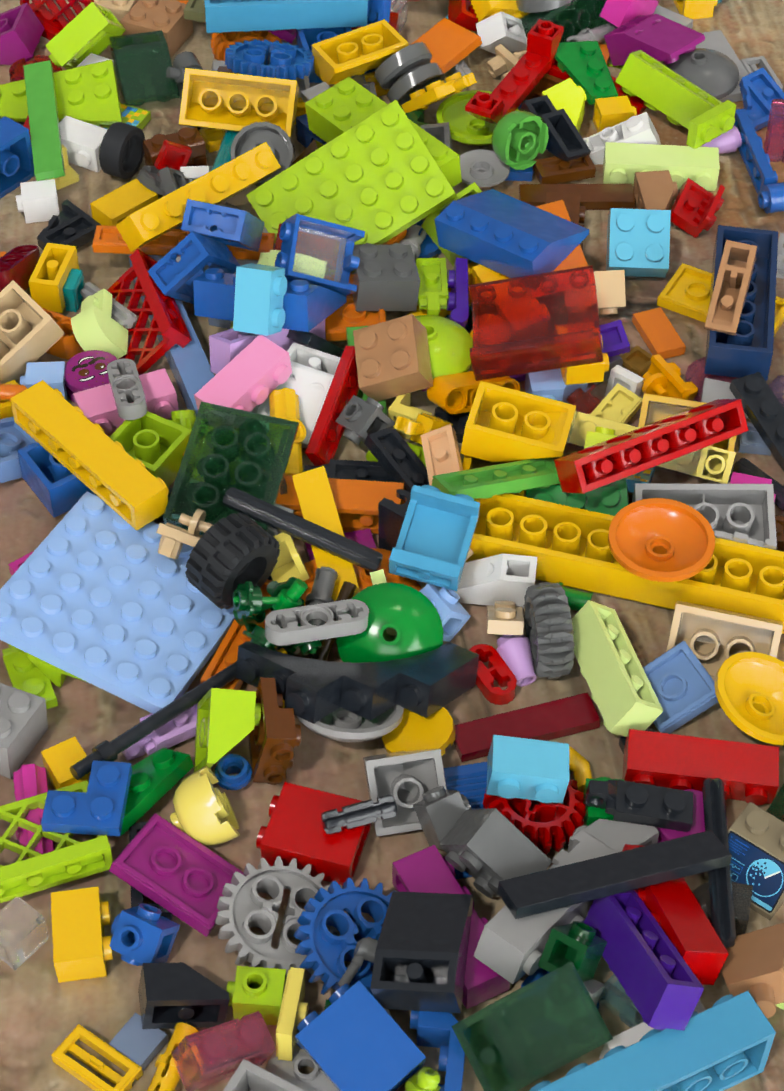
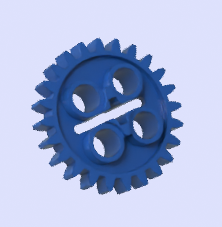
(285, 59)
(327, 951)

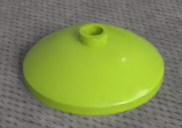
(463, 125)
(447, 344)

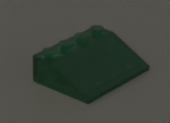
(230, 451)

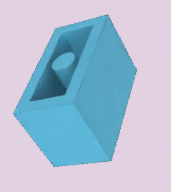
(259, 299)
(527, 769)

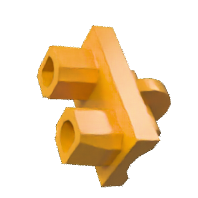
(665, 380)

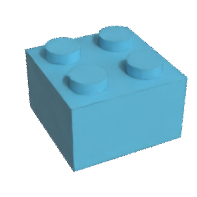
(638, 242)

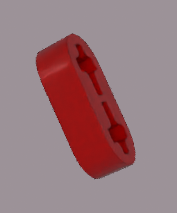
(496, 671)

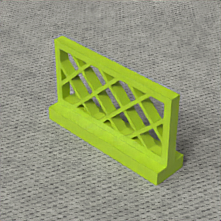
(42, 871)

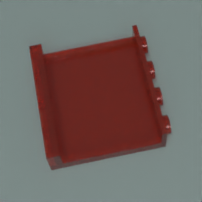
(535, 323)

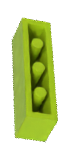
(664, 89)

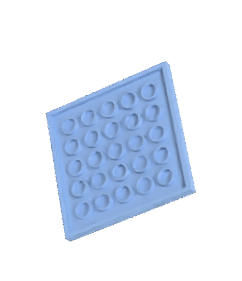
(112, 608)

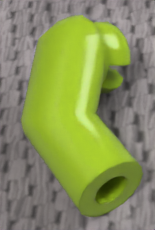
(424, 1080)

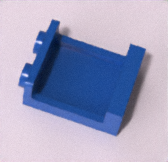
(359, 1043)

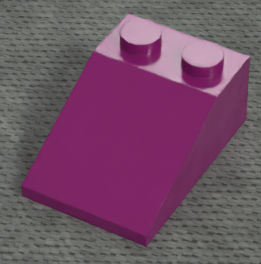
(19, 34)

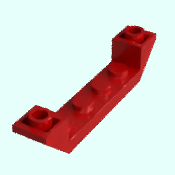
(523, 77)

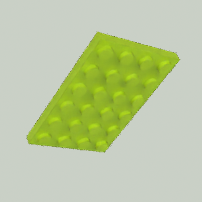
(364, 179)

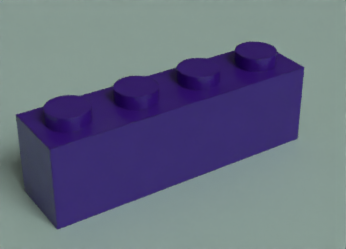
(645, 961)

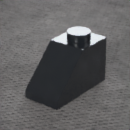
(179, 995)

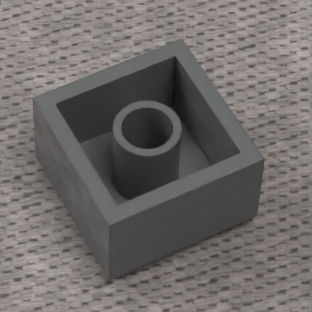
(385, 278)
(491, 850)

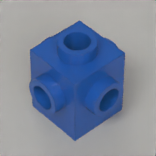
(143, 935)

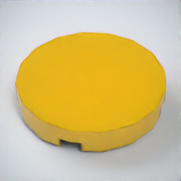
(421, 733)

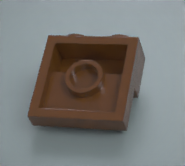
(274, 738)

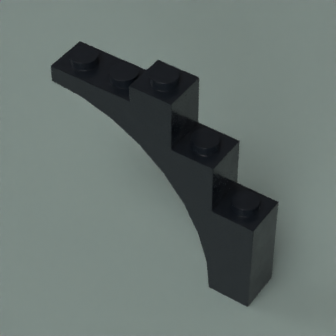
(364, 688)

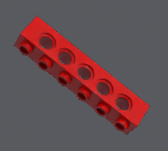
(650, 445)

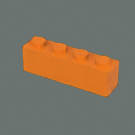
(354, 500)

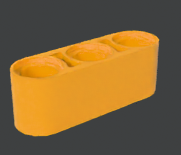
(457, 391)

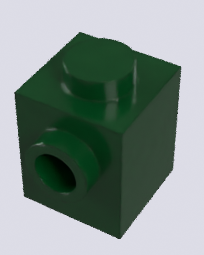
(573, 944)

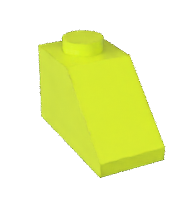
(570, 98)

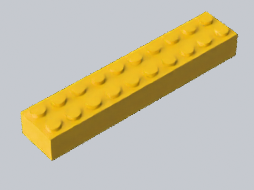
(575, 551)

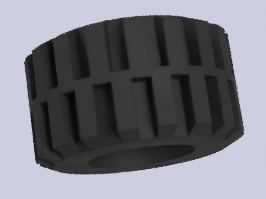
(230, 555)

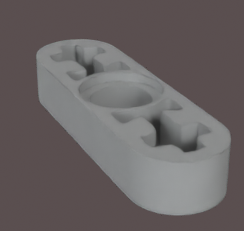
(127, 389)
(295, 634)

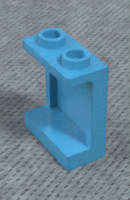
(435, 537)

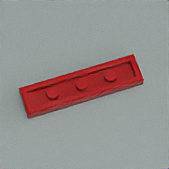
(327, 432)

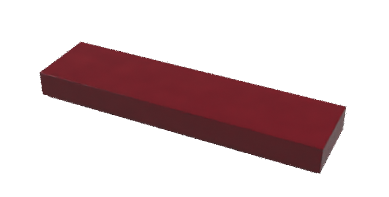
(536, 722)

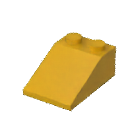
(515, 425)

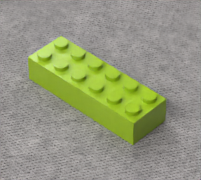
(350, 103)

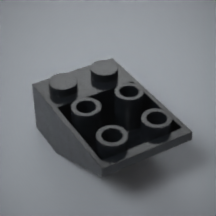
(423, 952)

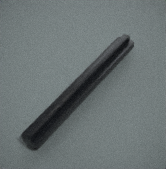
(303, 529)
(719, 879)

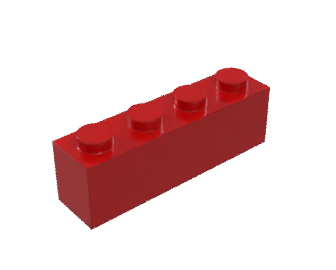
(684, 762)
(685, 925)

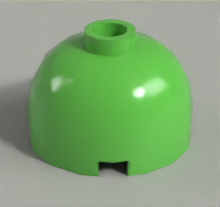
(519, 139)

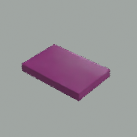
(175, 872)

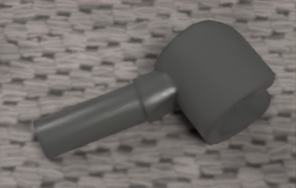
(364, 950)

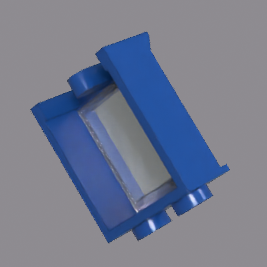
(318, 252)

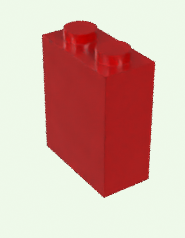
(298, 833)

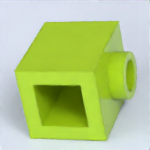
(256, 991)

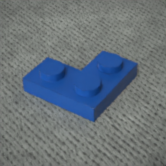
(96, 811)

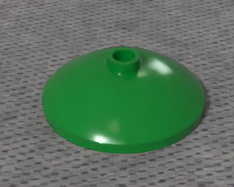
(397, 608)

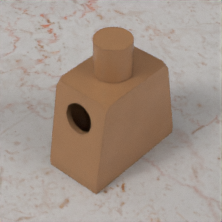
(758, 967)

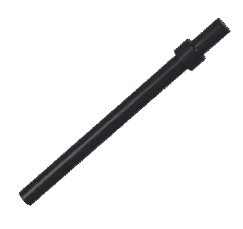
(109, 750)

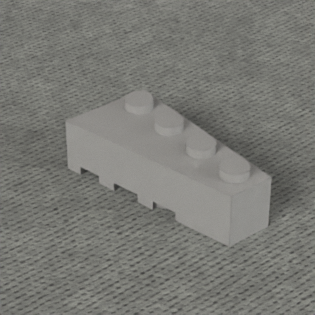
(734, 510)
(516, 945)

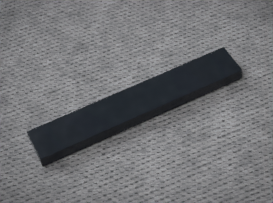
(613, 874)

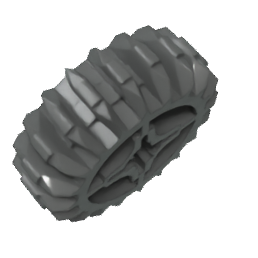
(549, 629)

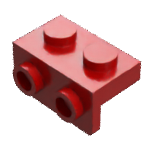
(696, 207)

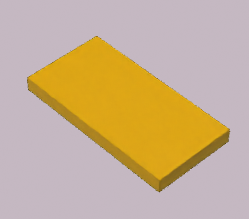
(690, 295)

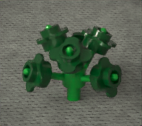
(251, 607)

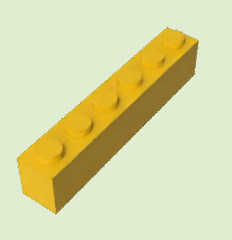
(210, 188)
(90, 454)

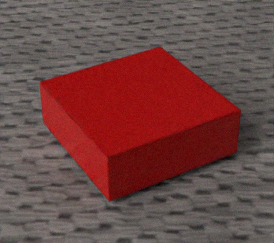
(172, 155)

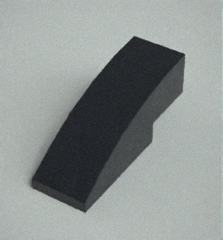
(564, 138)

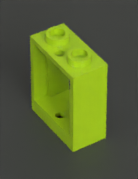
(84, 35)

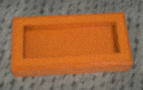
(658, 333)

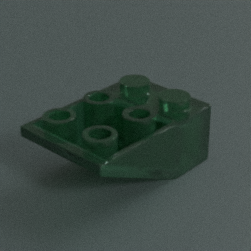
(142, 68)
(532, 1031)

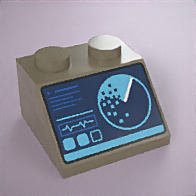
(758, 858)

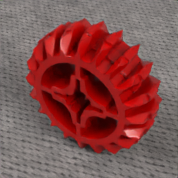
(548, 823)

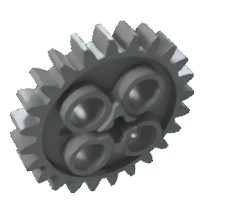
(245, 909)

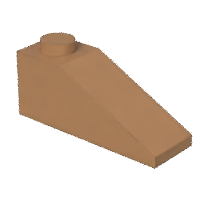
(654, 190)
(731, 287)

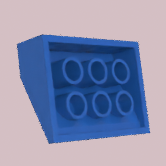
(507, 234)
(303, 303)

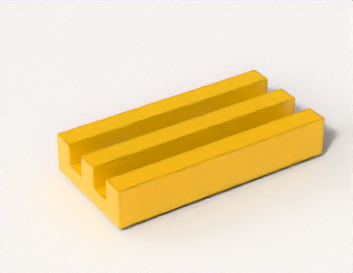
(123, 1083)

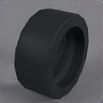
(122, 150)

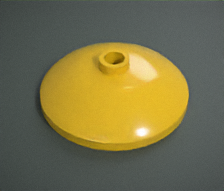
(753, 695)

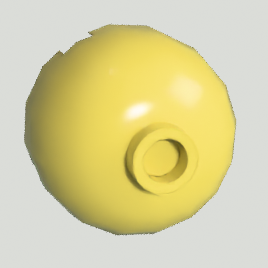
(204, 810)

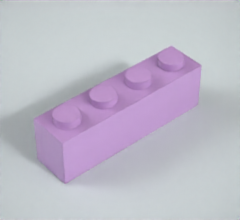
(229, 343)

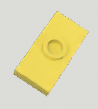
(618, 405)
(291, 1013)

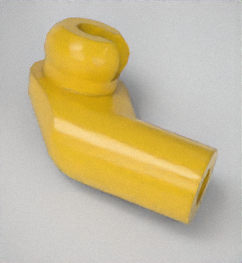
(580, 768)

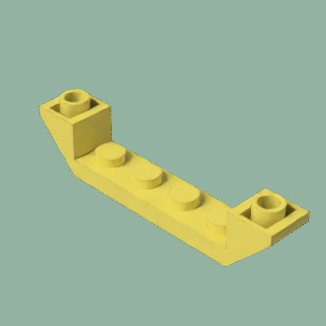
(706, 463)

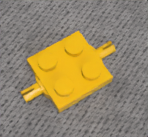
(438, 91)

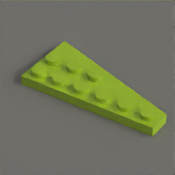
(81, 93)

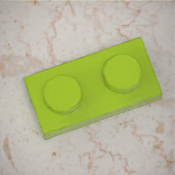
(711, 124)

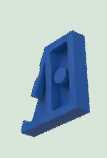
(757, 94)

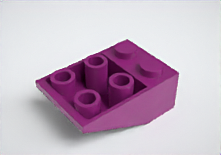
(654, 36)

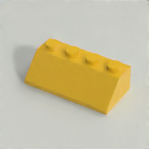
(237, 100)

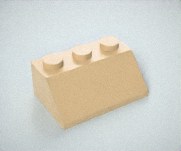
(721, 633)

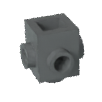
(362, 418)

